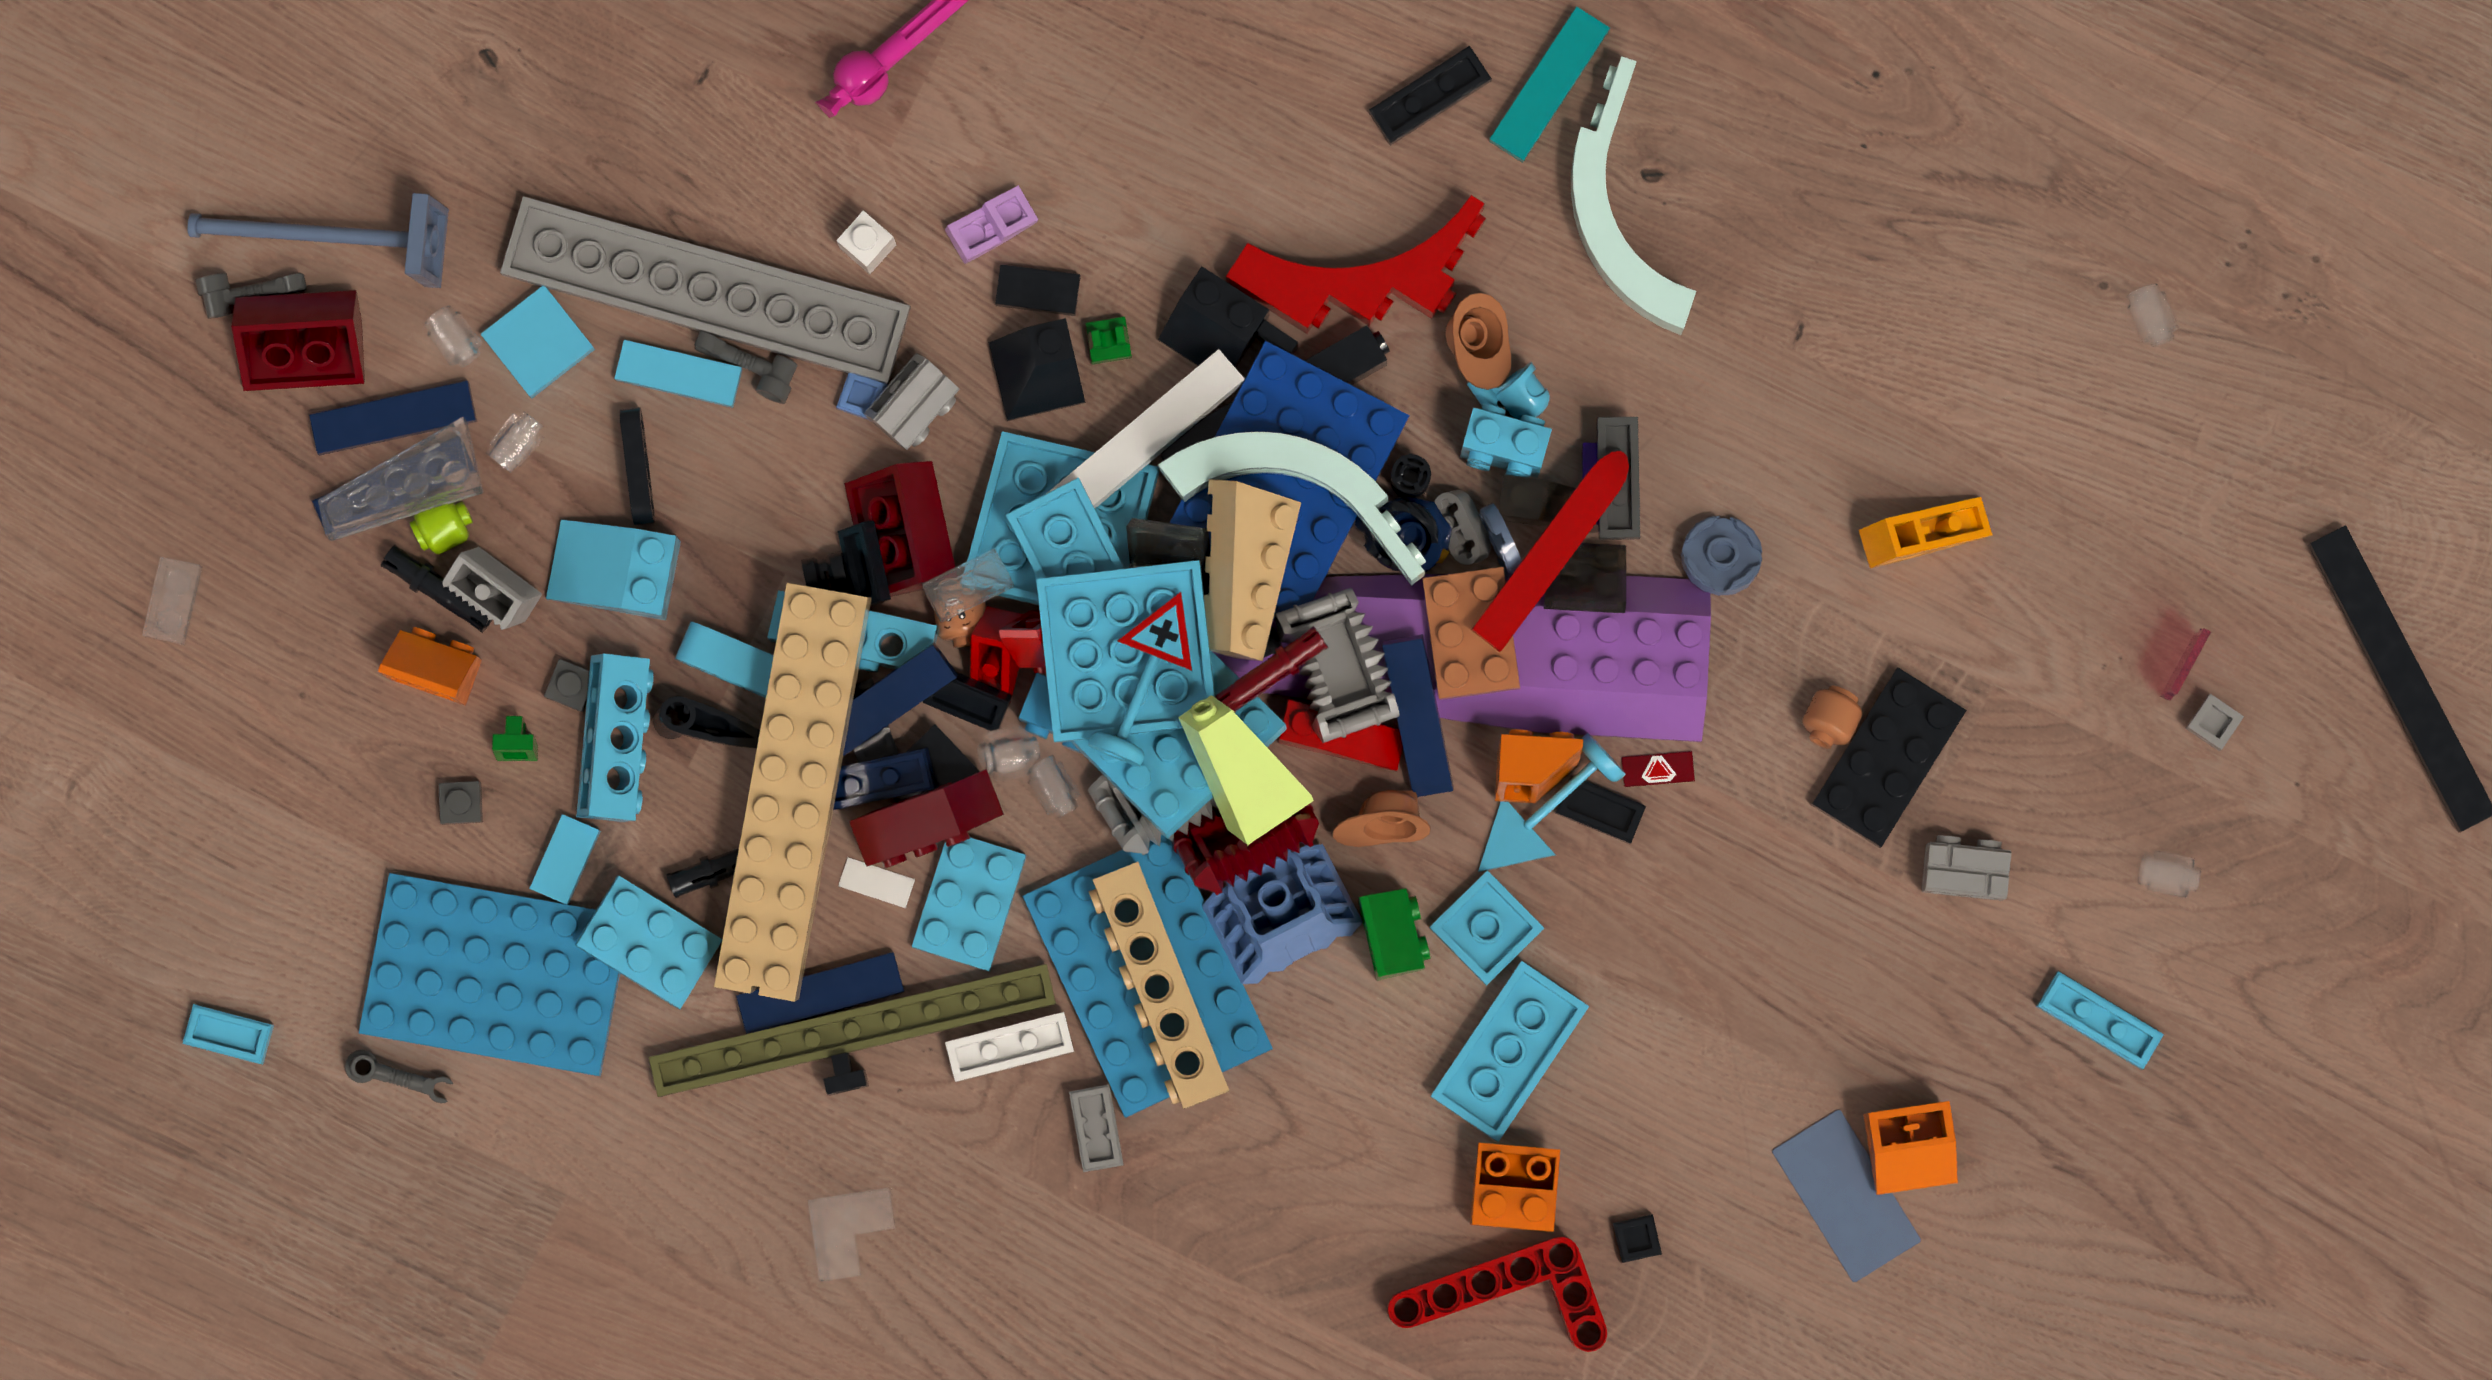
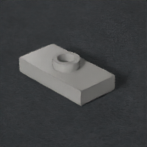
(1096, 1128)

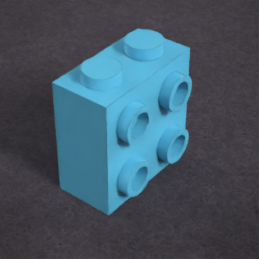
(1505, 442)

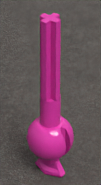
(863, 75)

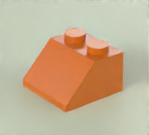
(431, 666)

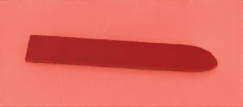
(1552, 550)

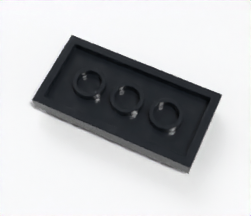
(1888, 757)

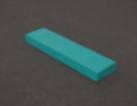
(1549, 84)

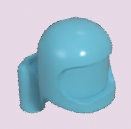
(1518, 394)

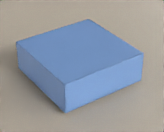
(859, 394)

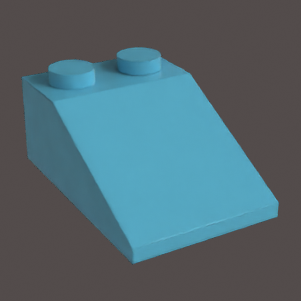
(614, 568)

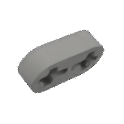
(1465, 527)

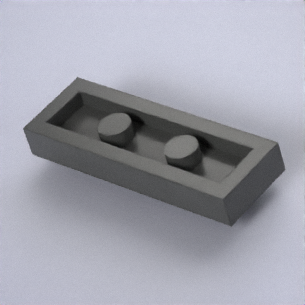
(1622, 516)

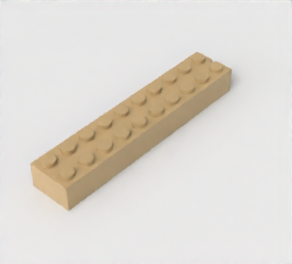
(792, 792)

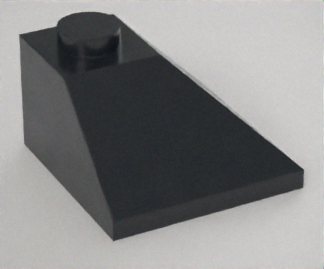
(1037, 370)

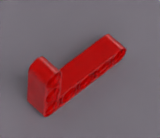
(1505, 1283)

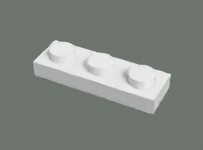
(1009, 1047)

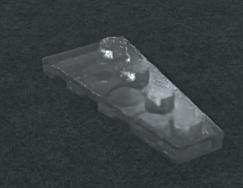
(414, 481)

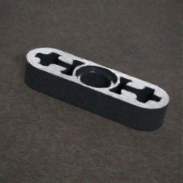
(637, 466)

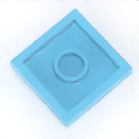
(537, 341)
(1486, 928)

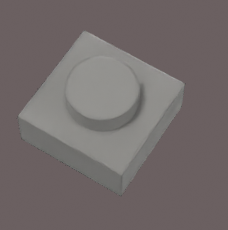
(2214, 722)

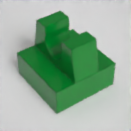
(1108, 340)
(515, 743)

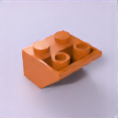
(1533, 764)
(1912, 1147)
(1515, 1187)

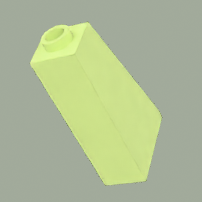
(1241, 772)

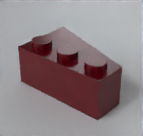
(926, 819)

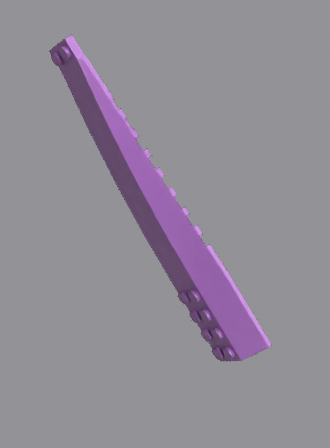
(1576, 669)

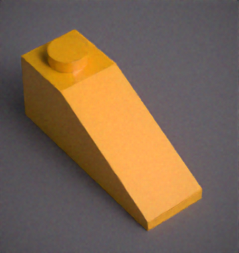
(1924, 532)

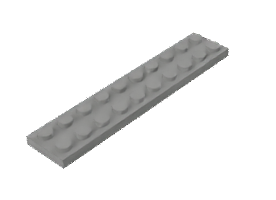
(705, 290)

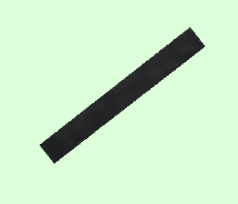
(2402, 678)

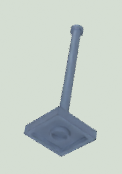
(423, 242)

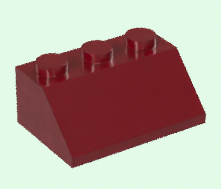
(299, 340)
(907, 522)

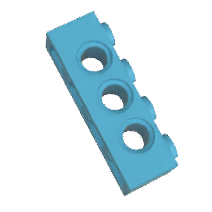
(914, 634)
(599, 755)

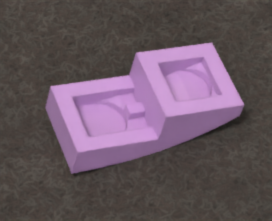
(991, 225)

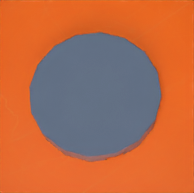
(1500, 538)
(1721, 555)

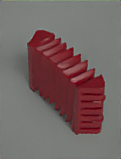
(1217, 855)

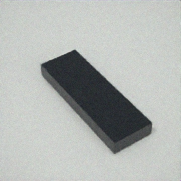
(1430, 95)

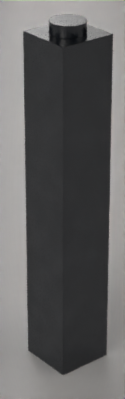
(1347, 359)

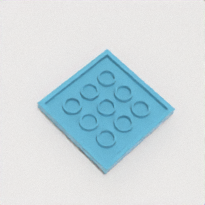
(1029, 469)
(1096, 676)
(1170, 781)

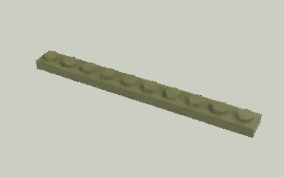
(852, 1030)

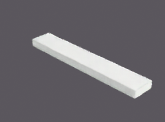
(1157, 428)

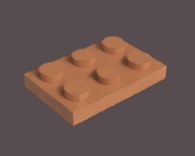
(1461, 658)

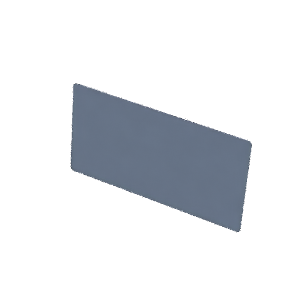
(1839, 1191)

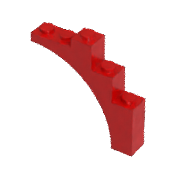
(1416, 277)

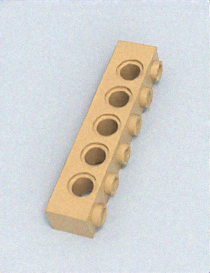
(1130, 884)

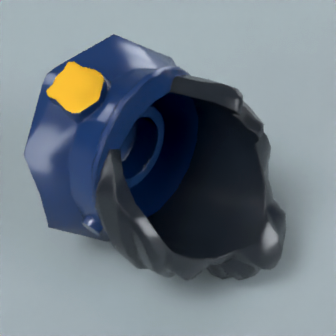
(1420, 524)

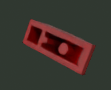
(1372, 746)

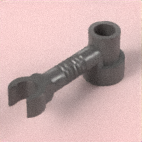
(219, 296)
(775, 375)
(392, 1075)

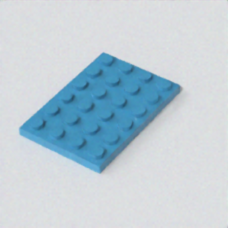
(488, 976)
(1098, 992)

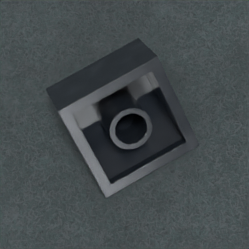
(1213, 318)

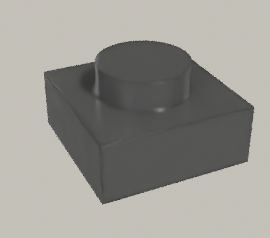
(569, 686)
(460, 803)

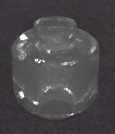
(1008, 753)

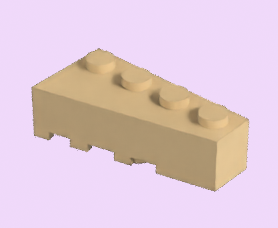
(1245, 565)

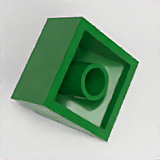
(1392, 933)

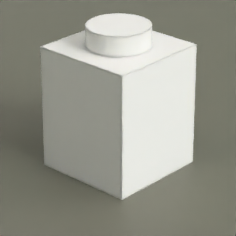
(866, 242)

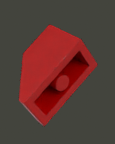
(1025, 641)
(989, 657)

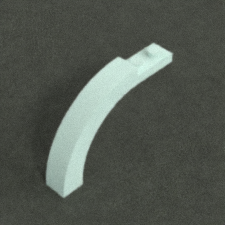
(1615, 261)
(1296, 457)

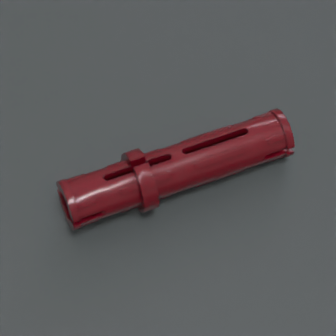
(1278, 666)

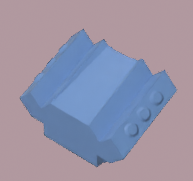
(1282, 913)

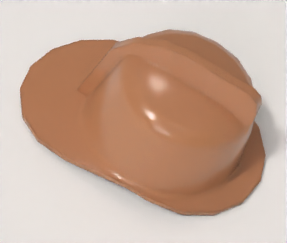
(1480, 341)
(1384, 819)

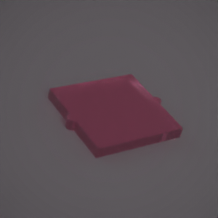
(2185, 664)

